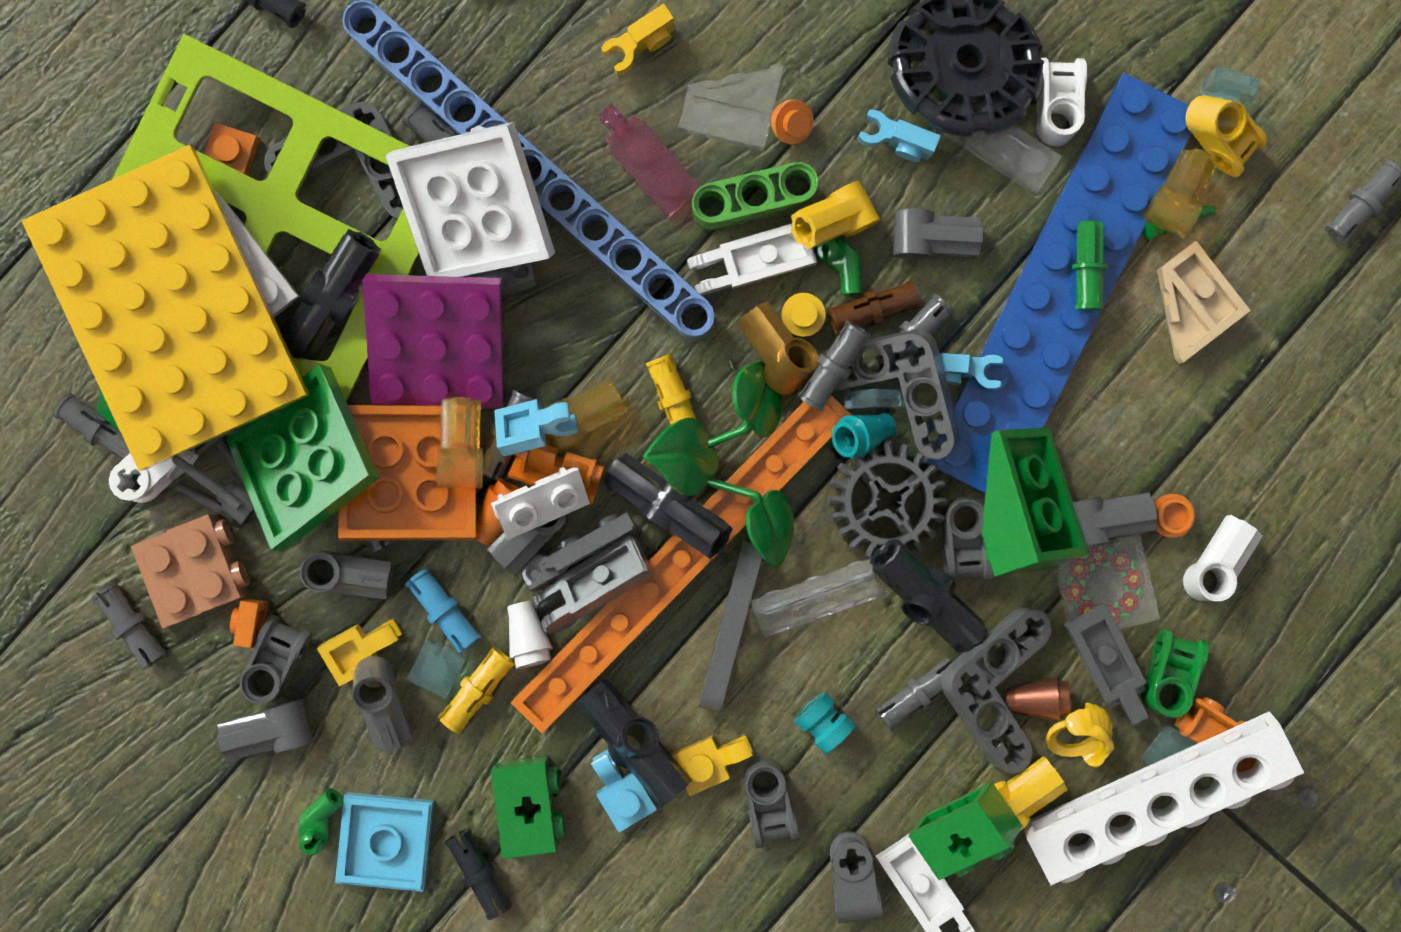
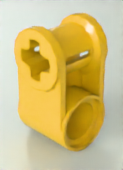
(1225, 132)

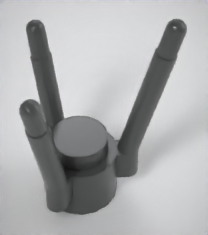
(232, 500)

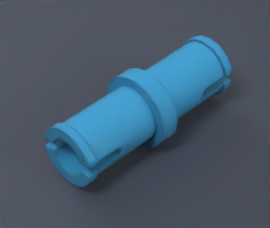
(443, 610)

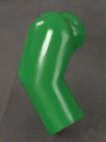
(846, 261)
(315, 822)

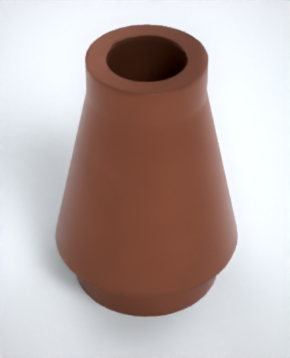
(1041, 699)

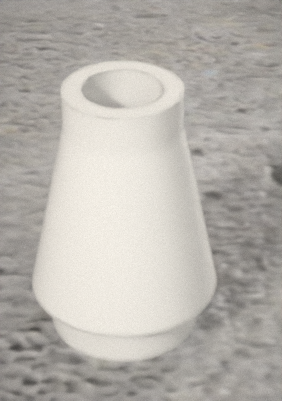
(527, 638)

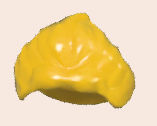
(1091, 722)

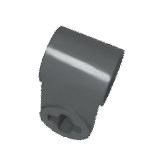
(964, 544)
(276, 658)
(770, 809)
(854, 884)

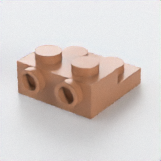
(191, 569)

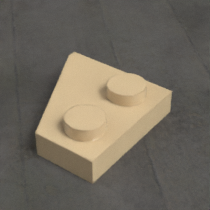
(1196, 301)

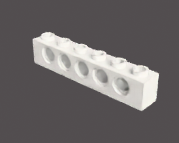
(1172, 777)

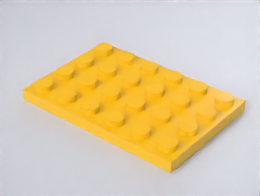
(165, 307)

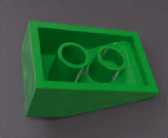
(1028, 505)

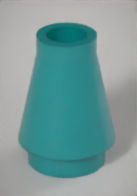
(862, 433)

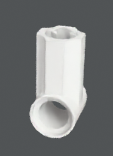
(1225, 558)

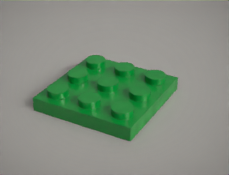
(302, 461)

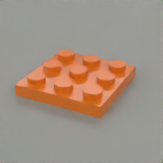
(405, 497)

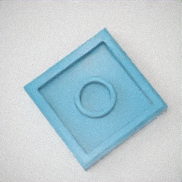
(384, 841)

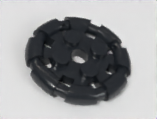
(964, 86)

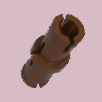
(874, 307)

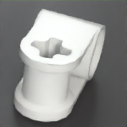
(1064, 95)
(152, 480)

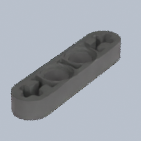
(730, 628)

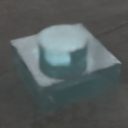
(1229, 85)
(437, 668)

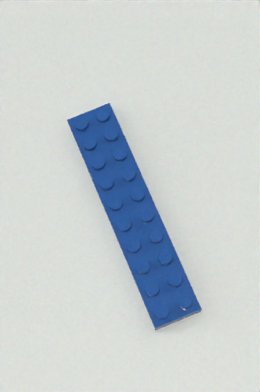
(1038, 325)

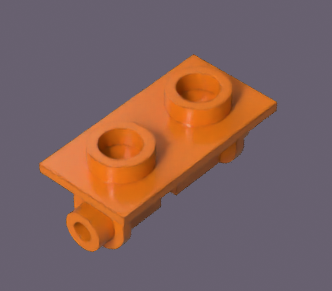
(543, 462)
(1208, 720)

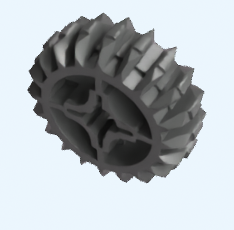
(918, 478)

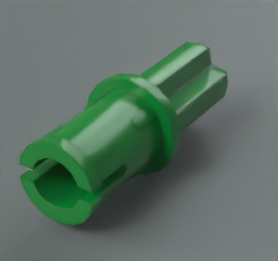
(1090, 266)

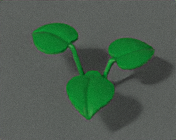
(688, 461)

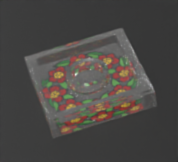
(1110, 575)

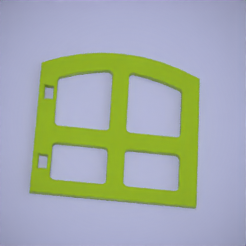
(274, 203)

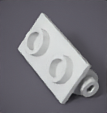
(541, 503)

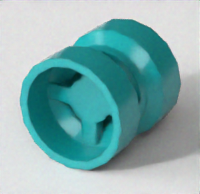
(824, 722)

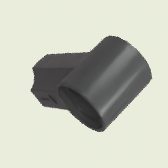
(923, 234)
(1115, 517)
(518, 551)
(351, 575)
(381, 705)
(276, 729)

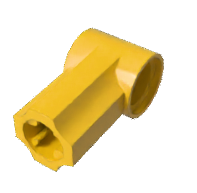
(841, 213)
(1032, 789)

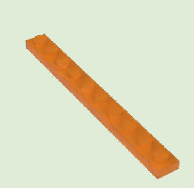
(672, 568)

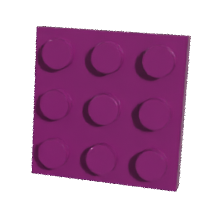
(434, 339)

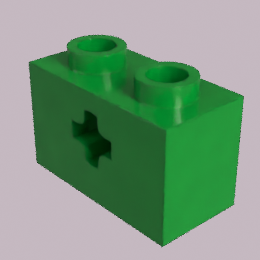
(519, 831)
(966, 832)

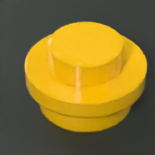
(803, 314)

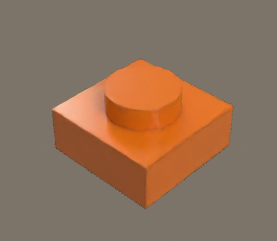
(232, 147)
(247, 621)

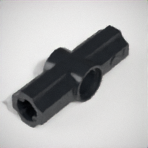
(330, 294)
(667, 507)
(928, 596)
(650, 765)

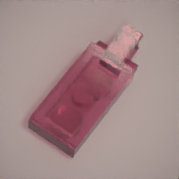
(648, 161)

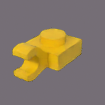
(648, 32)
(351, 646)
(707, 762)

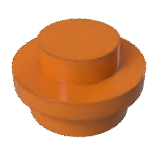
(792, 121)
(1174, 515)

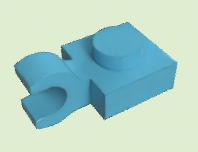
(908, 139)
(964, 366)
(525, 425)
(623, 795)

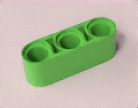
(770, 180)

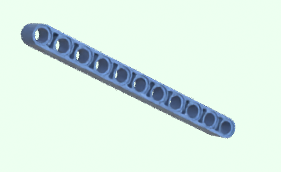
(454, 93)

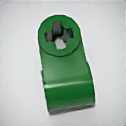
(1176, 670)

